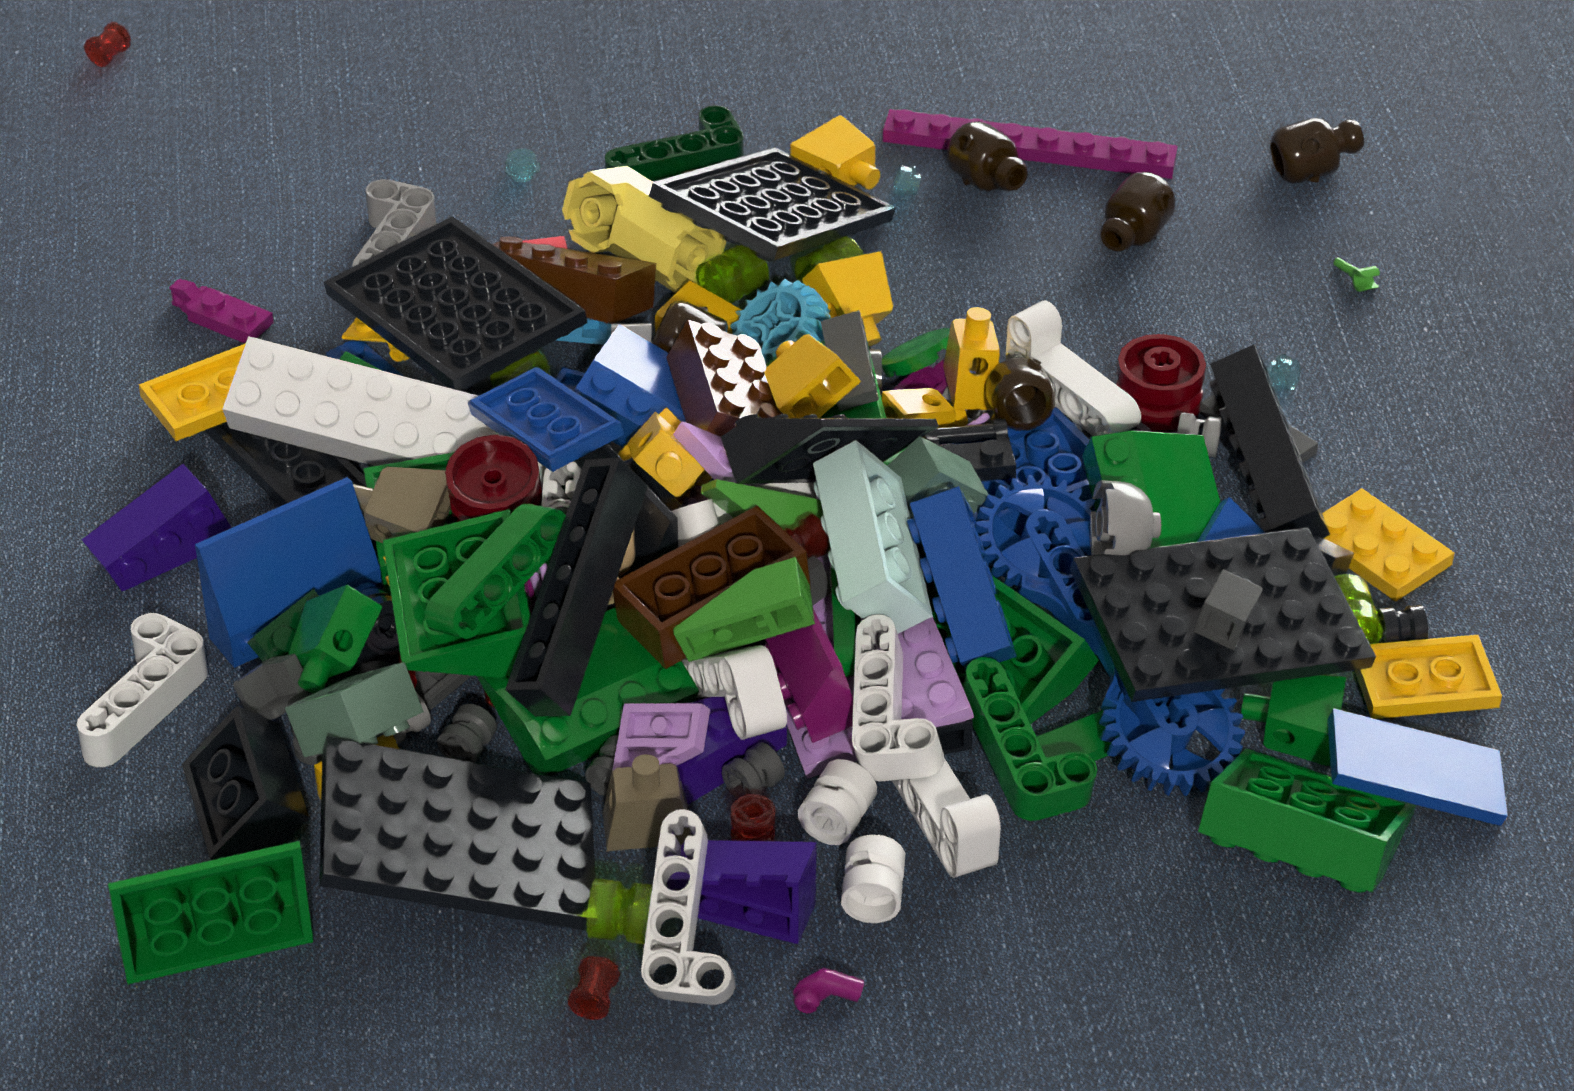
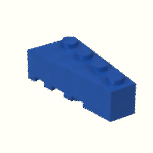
(961, 578)

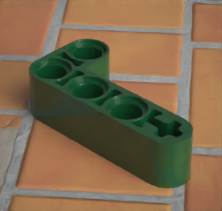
(714, 143)

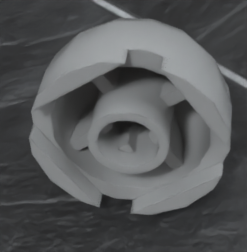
(1122, 520)

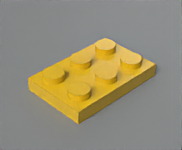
(193, 395)
(1385, 545)
(1429, 678)

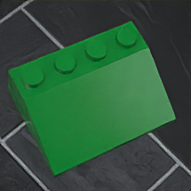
(1169, 470)
(417, 569)
(1048, 658)
(615, 676)
(1304, 820)
(211, 912)

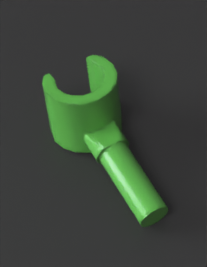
(1362, 277)

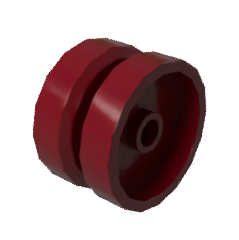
(1163, 379)
(492, 477)

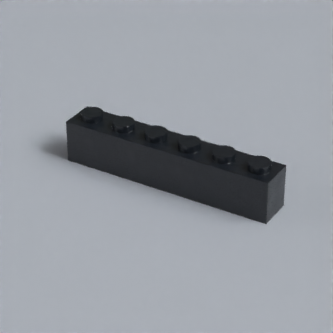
(1266, 444)
(577, 588)

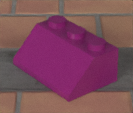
(812, 680)

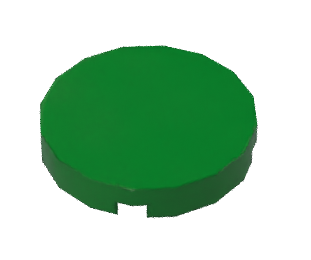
(915, 353)

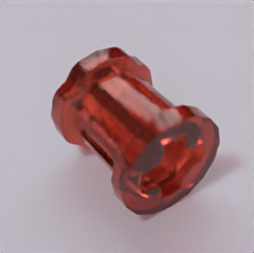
(107, 44)
(592, 993)

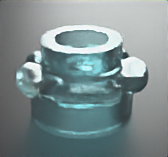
(522, 165)
(906, 181)
(1284, 372)

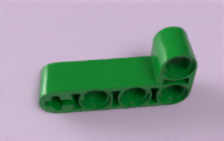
(495, 571)
(1015, 736)

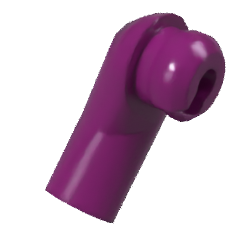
(822, 984)

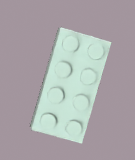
(870, 537)

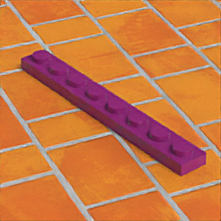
(1039, 144)

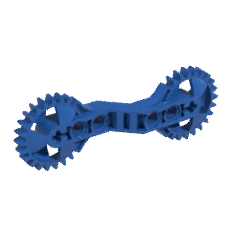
(1140, 731)

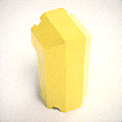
(617, 216)

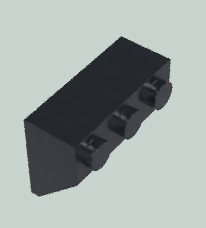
(244, 786)

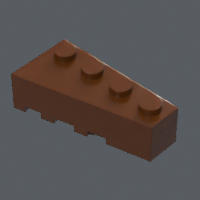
(600, 284)

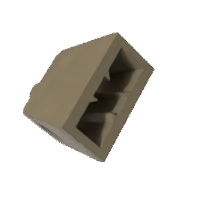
(404, 502)
(639, 803)

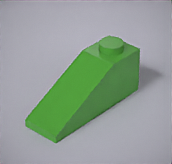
(779, 506)
(751, 610)

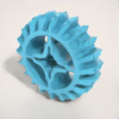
(774, 316)

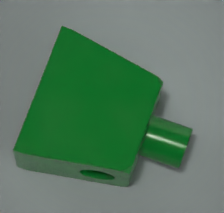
(332, 634)
(1297, 715)

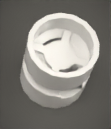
(837, 802)
(873, 879)

